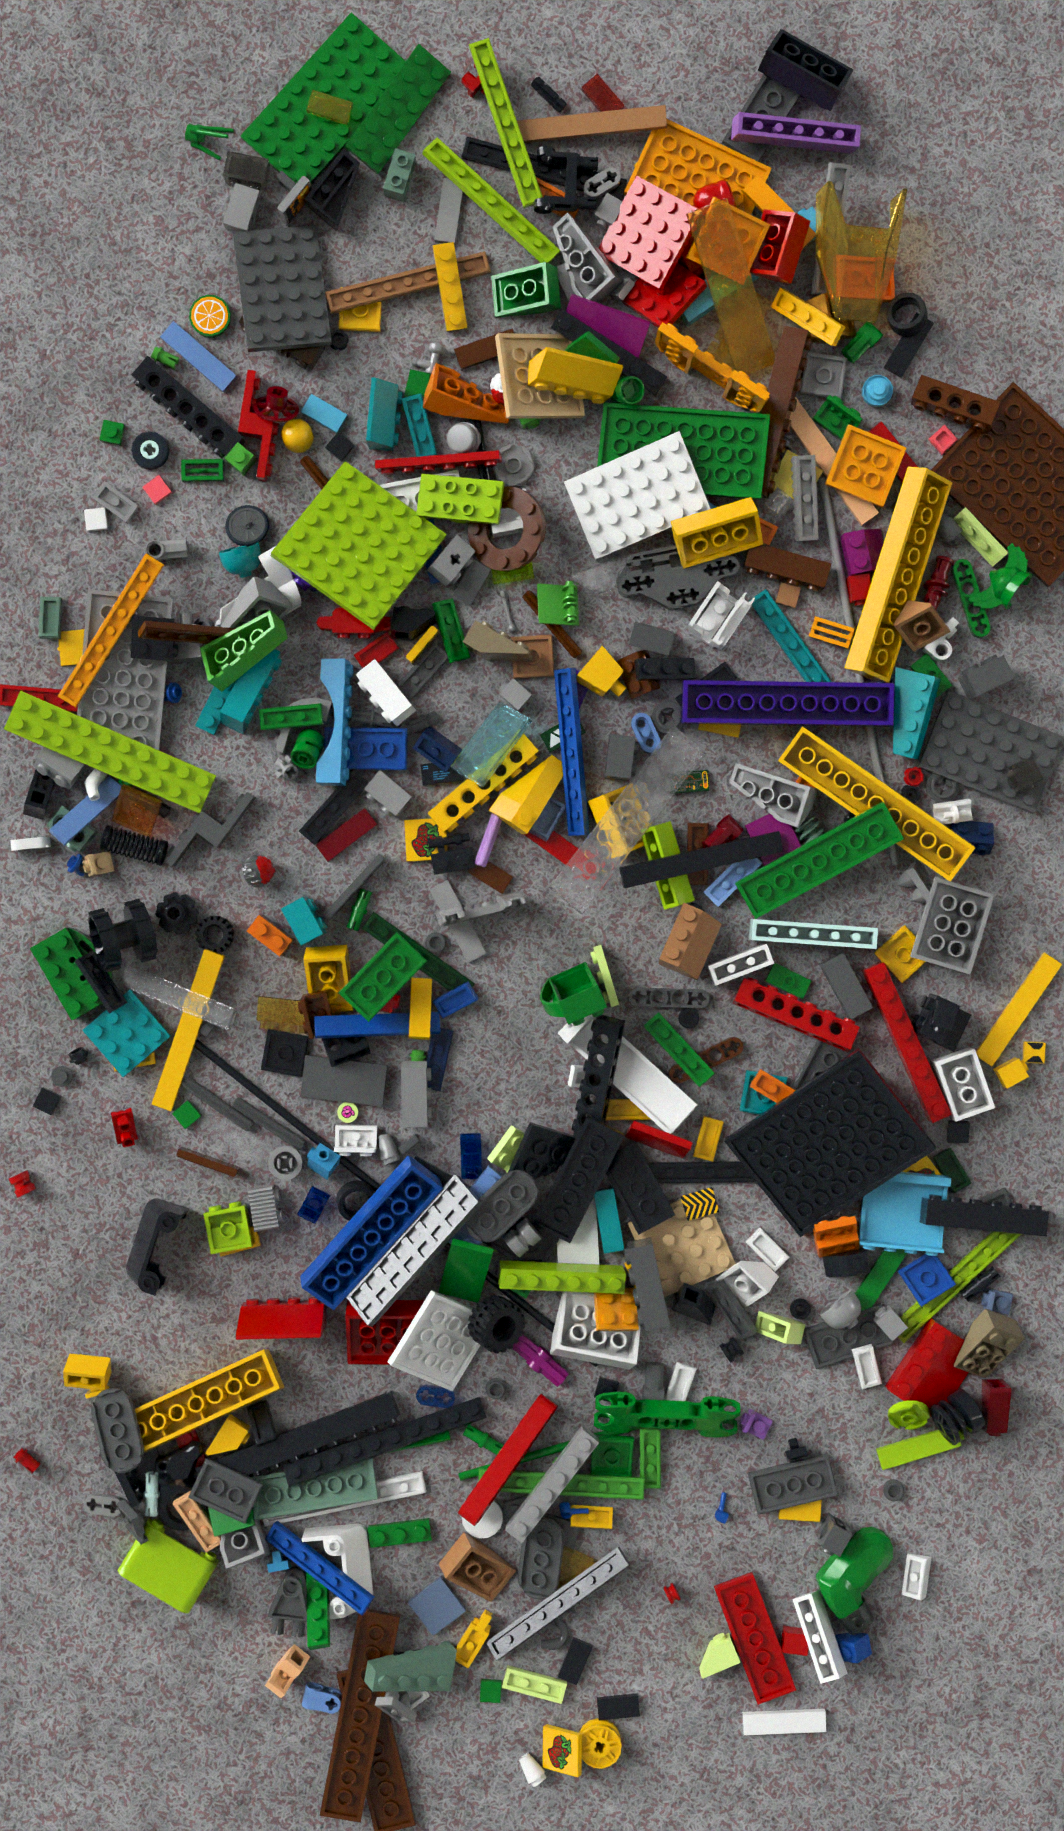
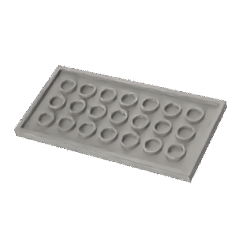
(126, 690)

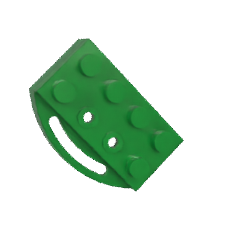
(63, 975)
(573, 995)

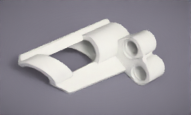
(279, 576)

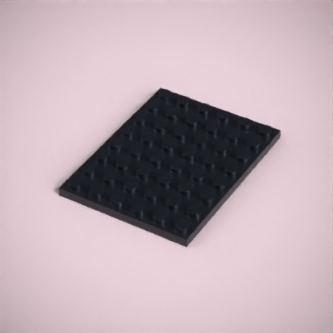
(830, 1142)

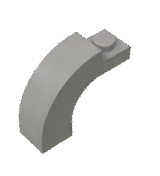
(281, 741)

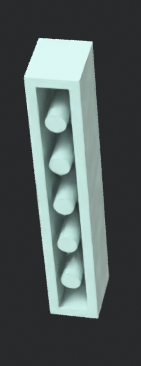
(813, 933)

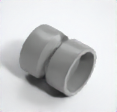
(522, 1237)

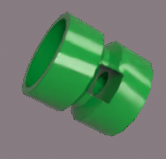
(628, 390)
(307, 749)

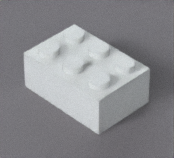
(963, 1083)

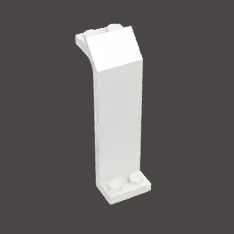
(637, 1079)

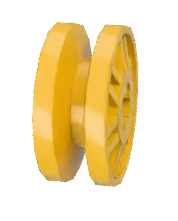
(603, 1732)

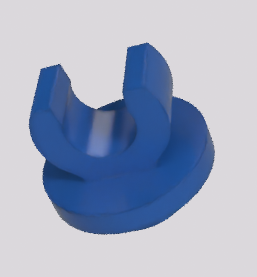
(173, 692)
(74, 864)

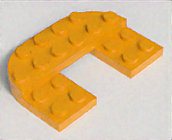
(685, 355)

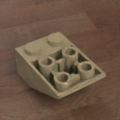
(495, 646)
(988, 1343)

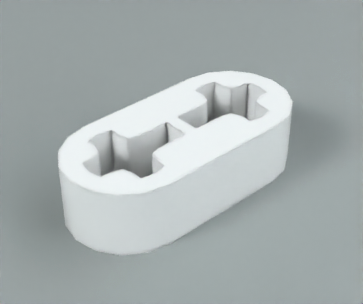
(30, 843)

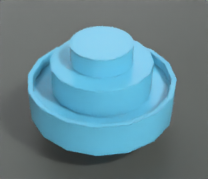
(877, 390)

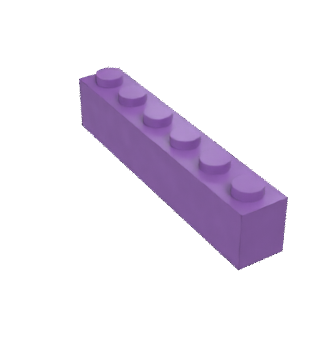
(795, 132)

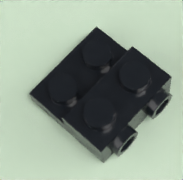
(151, 648)

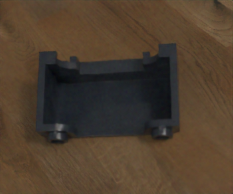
(157, 1217)

